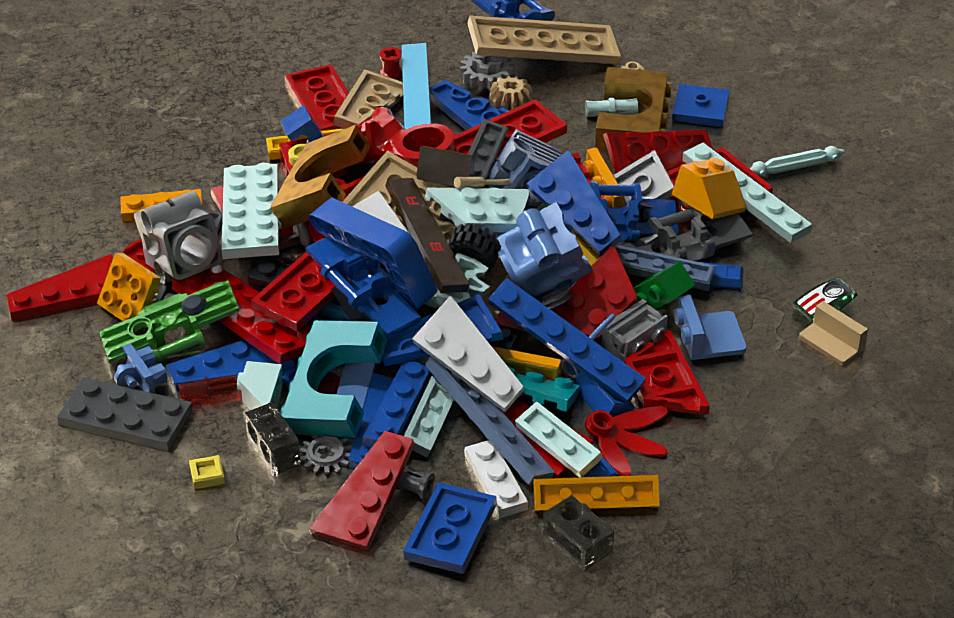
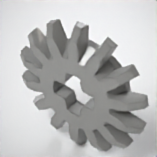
(320, 445)

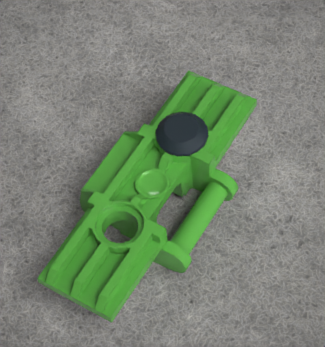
(175, 311)

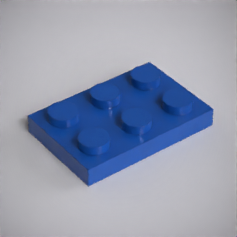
(450, 528)

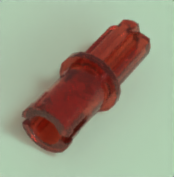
(208, 387)

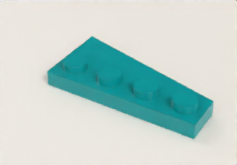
(547, 390)

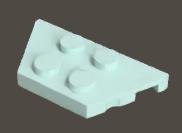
(487, 207)

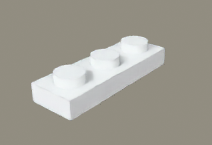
(496, 478)

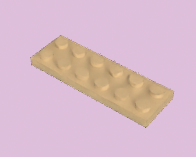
(543, 40)

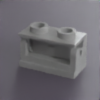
(633, 330)

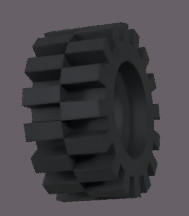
(475, 244)

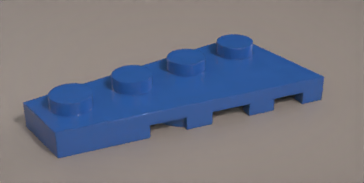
(461, 105)
(568, 187)
(219, 363)

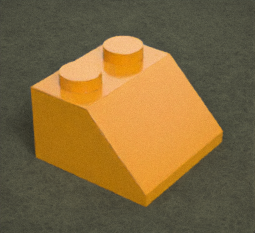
(709, 188)

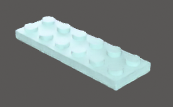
(248, 221)

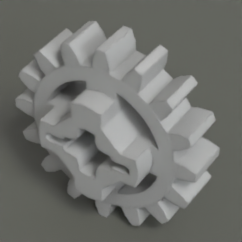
(485, 70)

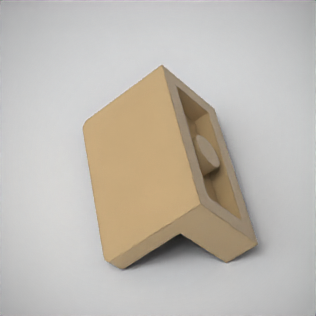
(835, 334)

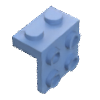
(708, 333)

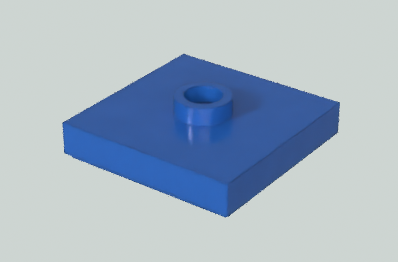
(700, 105)

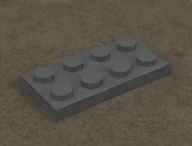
(125, 414)

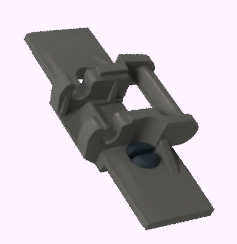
(695, 244)

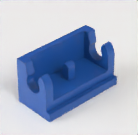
(301, 123)

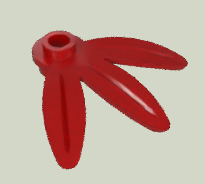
(614, 432)

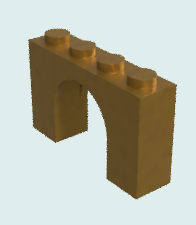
(652, 94)
(311, 177)

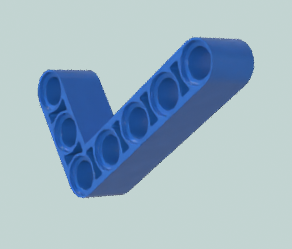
(381, 242)

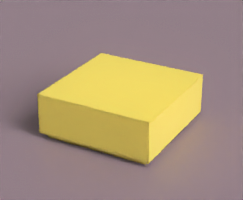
(206, 472)

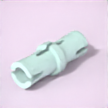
(612, 106)

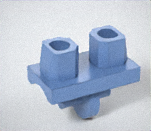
(137, 370)

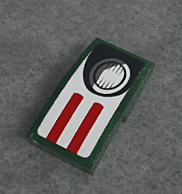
(833, 292)

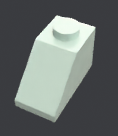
(260, 384)

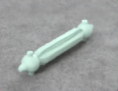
(796, 161)

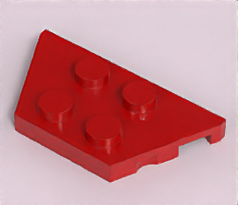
(598, 294)
(667, 377)

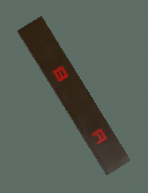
(428, 236)

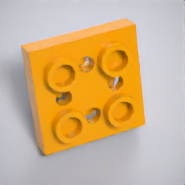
(134, 290)

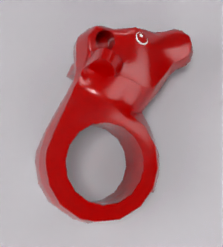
(388, 134)

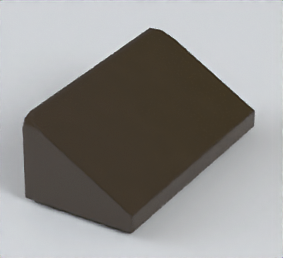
(443, 165)

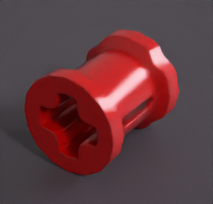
(390, 60)

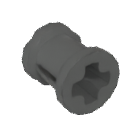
(416, 482)

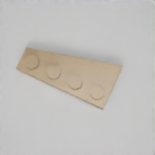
(366, 96)

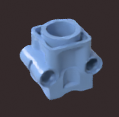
(543, 252)

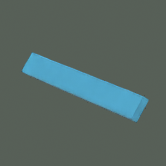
(415, 85)

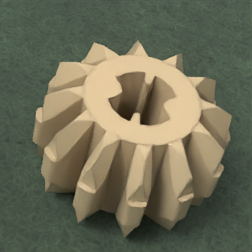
(510, 93)

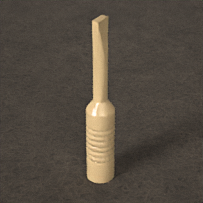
(478, 182)

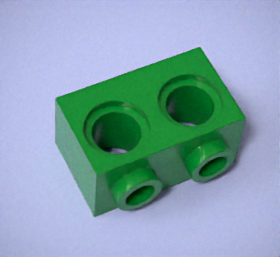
(664, 286)

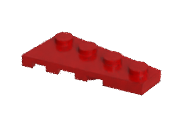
(632, 146)
(60, 292)

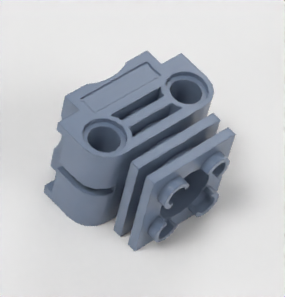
(520, 162)

